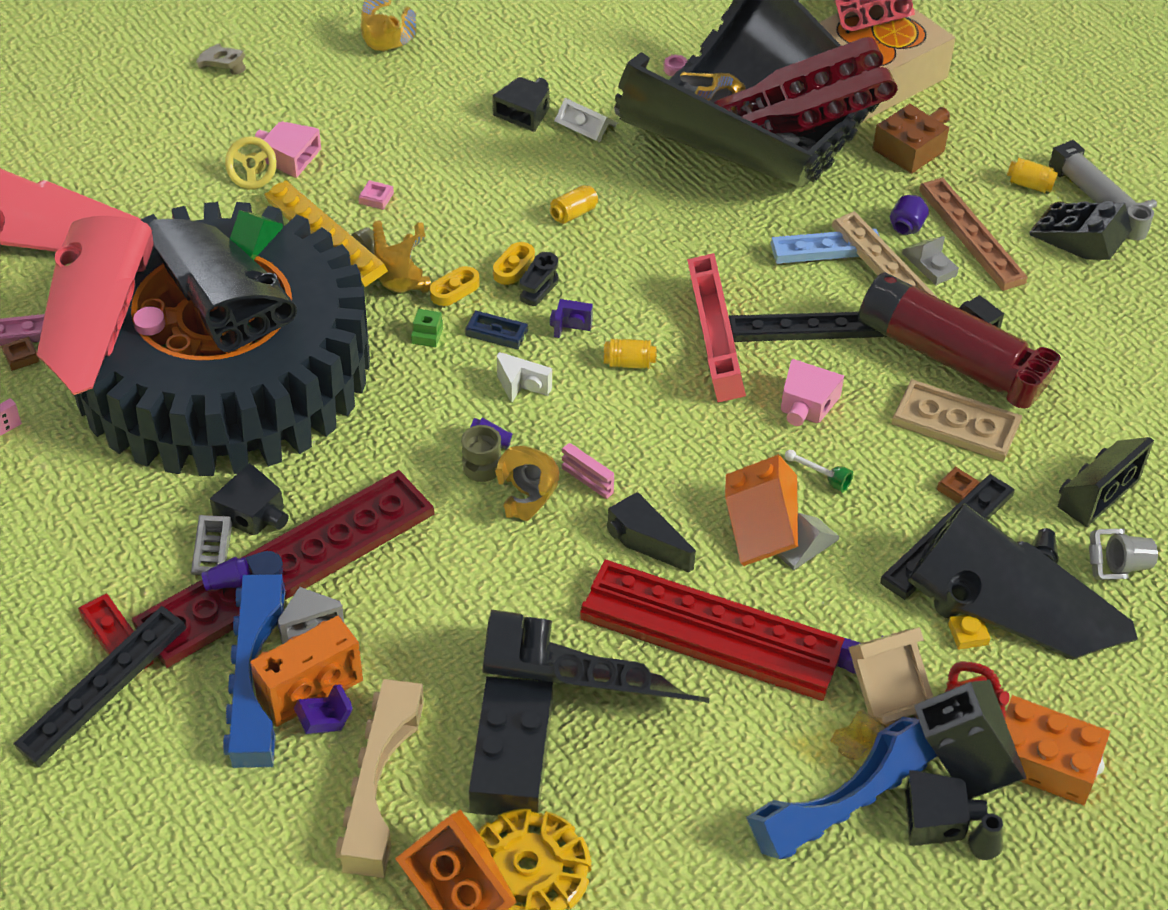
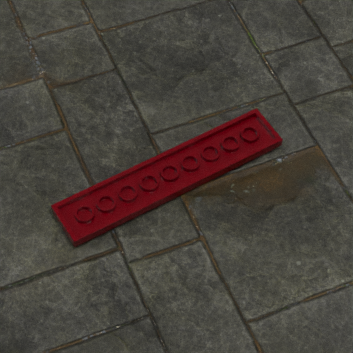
(307, 557)

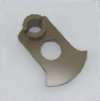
(232, 58)

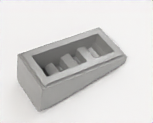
(211, 524)

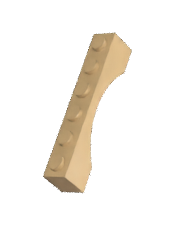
(367, 836)

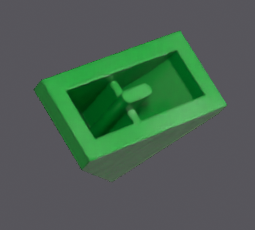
(254, 232)

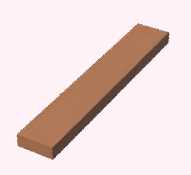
(973, 234)

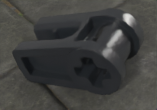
(539, 278)

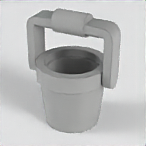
(1123, 554)

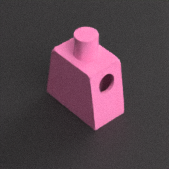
(292, 145)
(809, 392)

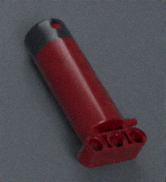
(958, 340)

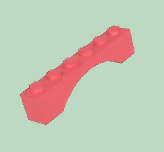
(716, 328)

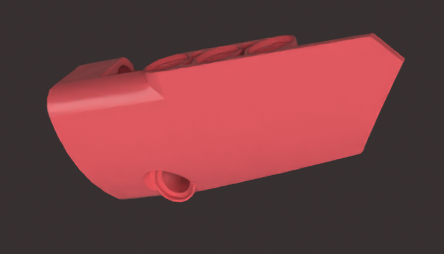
(892, 11)
(42, 212)
(91, 295)

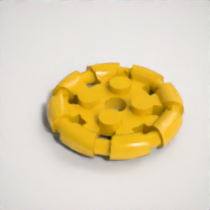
(534, 884)

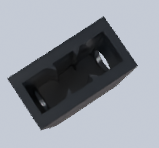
(523, 102)
(250, 502)
(939, 808)

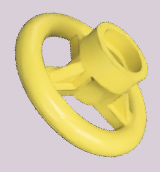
(260, 163)

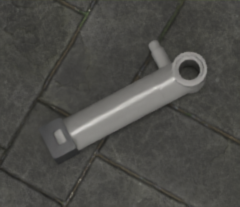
(1070, 161)

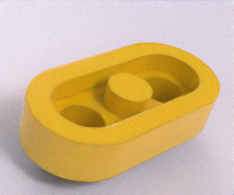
(513, 263)
(454, 286)

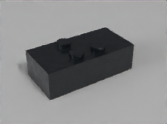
(511, 746)

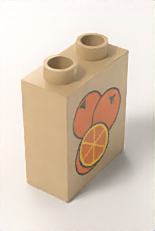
(912, 49)

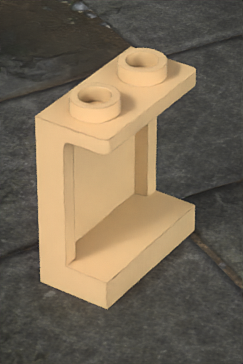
(891, 675)

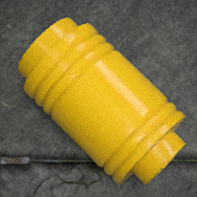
(1032, 175)
(573, 204)
(629, 353)

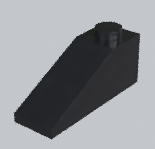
(647, 532)

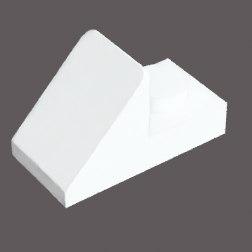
(519, 373)

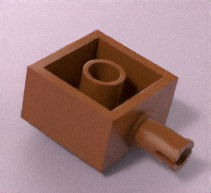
(912, 137)

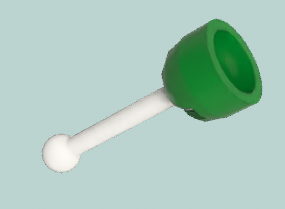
(838, 477)

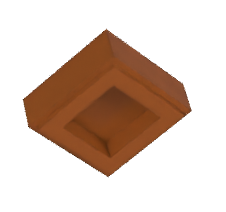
(20, 353)
(957, 484)

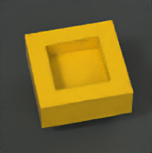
(968, 631)

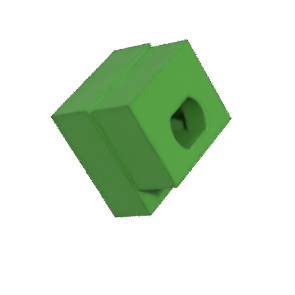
(427, 328)

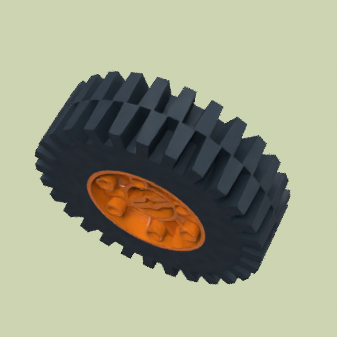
(245, 399)

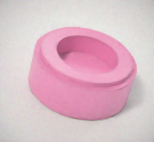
(673, 64)
(149, 321)

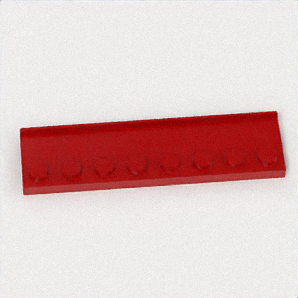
(713, 629)

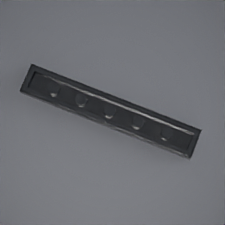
(799, 327)
(984, 499)
(99, 686)

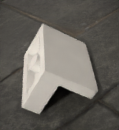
(583, 120)

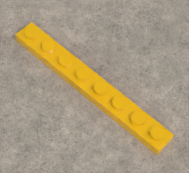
(295, 203)

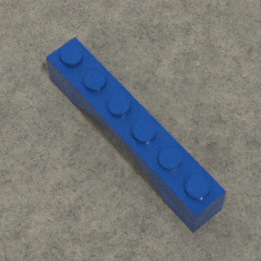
(251, 730)
(786, 826)

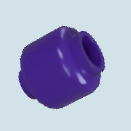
(909, 214)

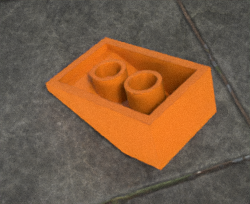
(763, 509)
(456, 868)

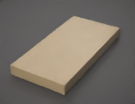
(957, 420)

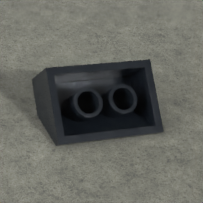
(1105, 479)

